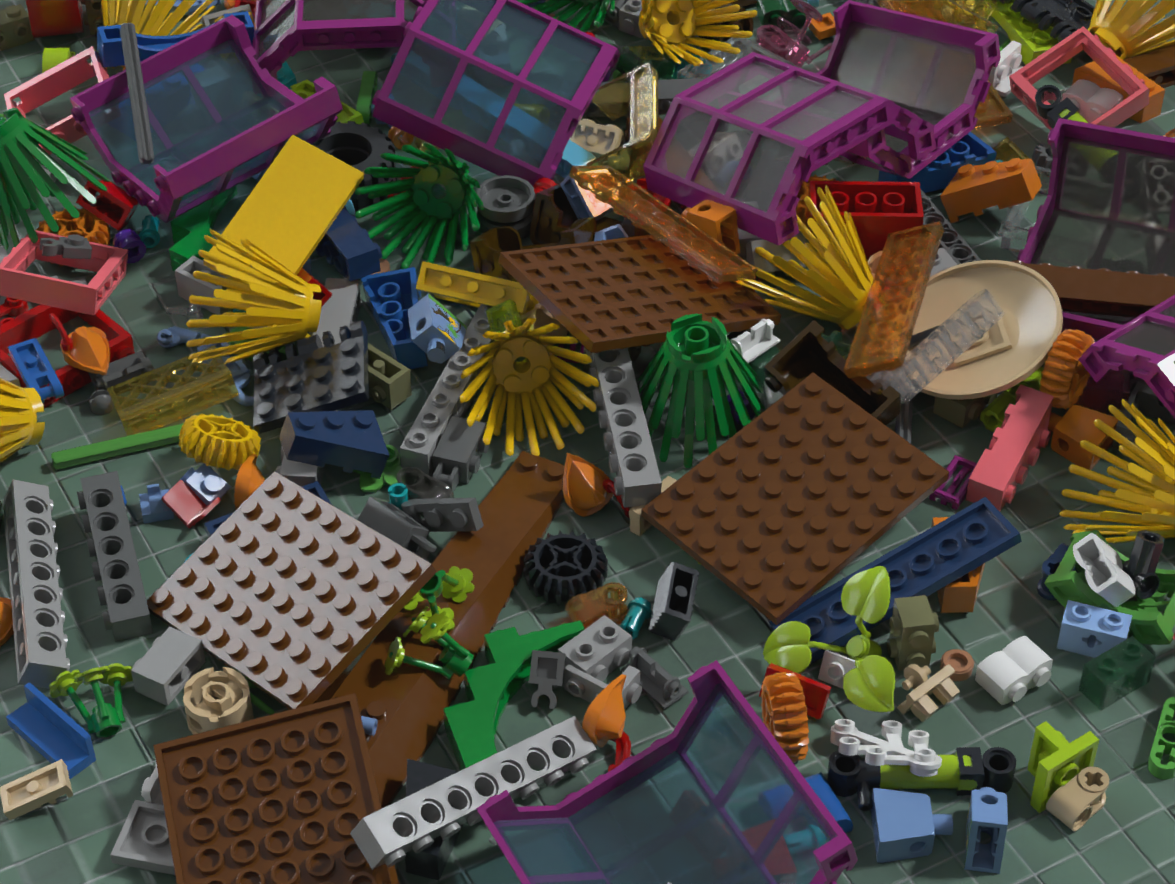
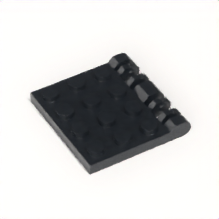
(1062, 15)
(314, 380)

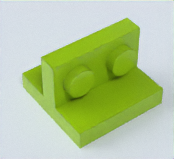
(1057, 761)

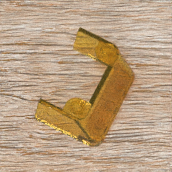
(636, 94)

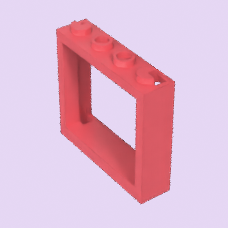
(1082, 40)
(54, 83)
(105, 260)

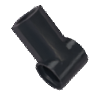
(1143, 563)

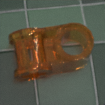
(595, 604)

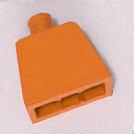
(717, 221)
(1078, 426)

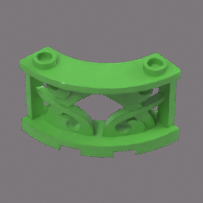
(1146, 623)

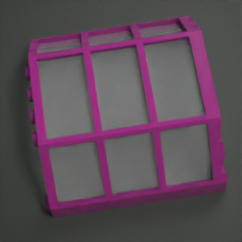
(760, 133)

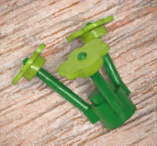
(455, 584)
(453, 657)
(105, 718)

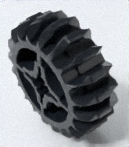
(565, 561)

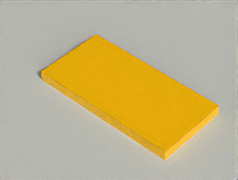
(292, 205)

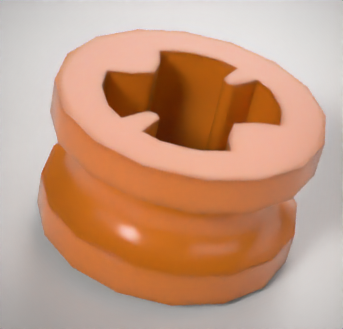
(406, 138)

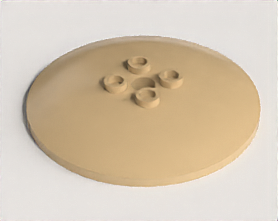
(1012, 346)

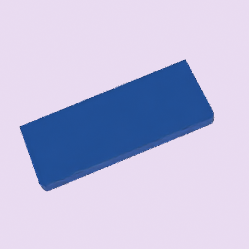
(52, 732)

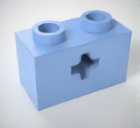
(1091, 629)

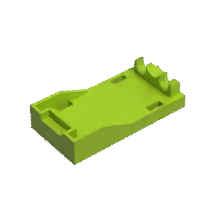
(1032, 38)

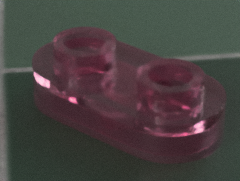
(774, 40)

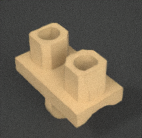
(938, 684)

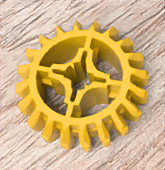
(218, 441)

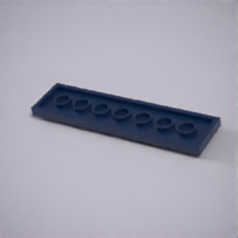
(913, 570)

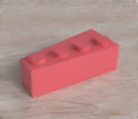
(1012, 448)

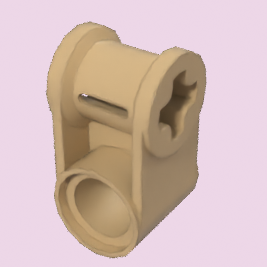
(1079, 797)

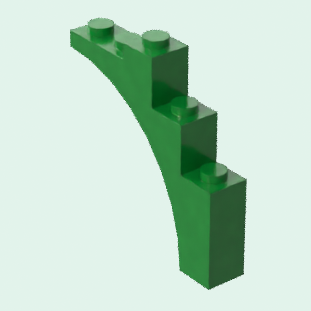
(190, 228)
(490, 687)

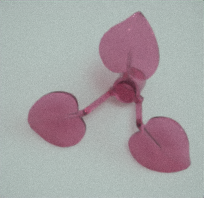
(799, 53)

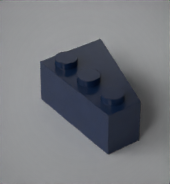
(335, 439)

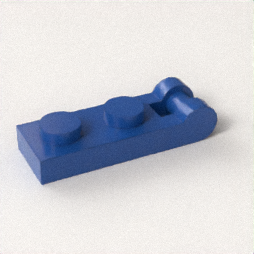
(36, 369)

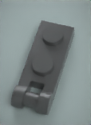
(445, 514)

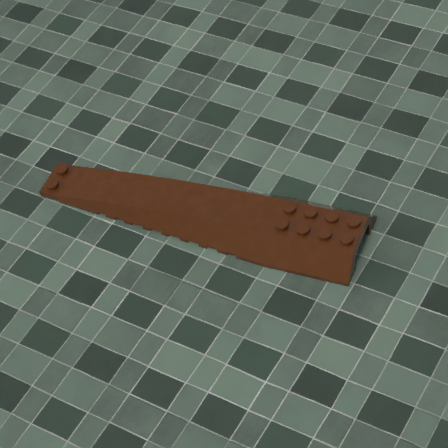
(413, 698)

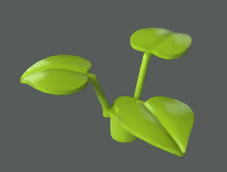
(873, 679)

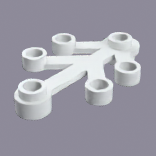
(891, 752)

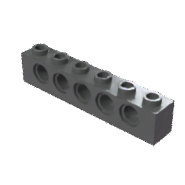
(116, 557)

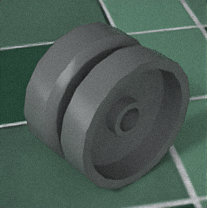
(506, 203)

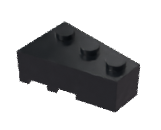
(432, 860)

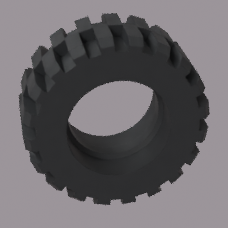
(360, 148)

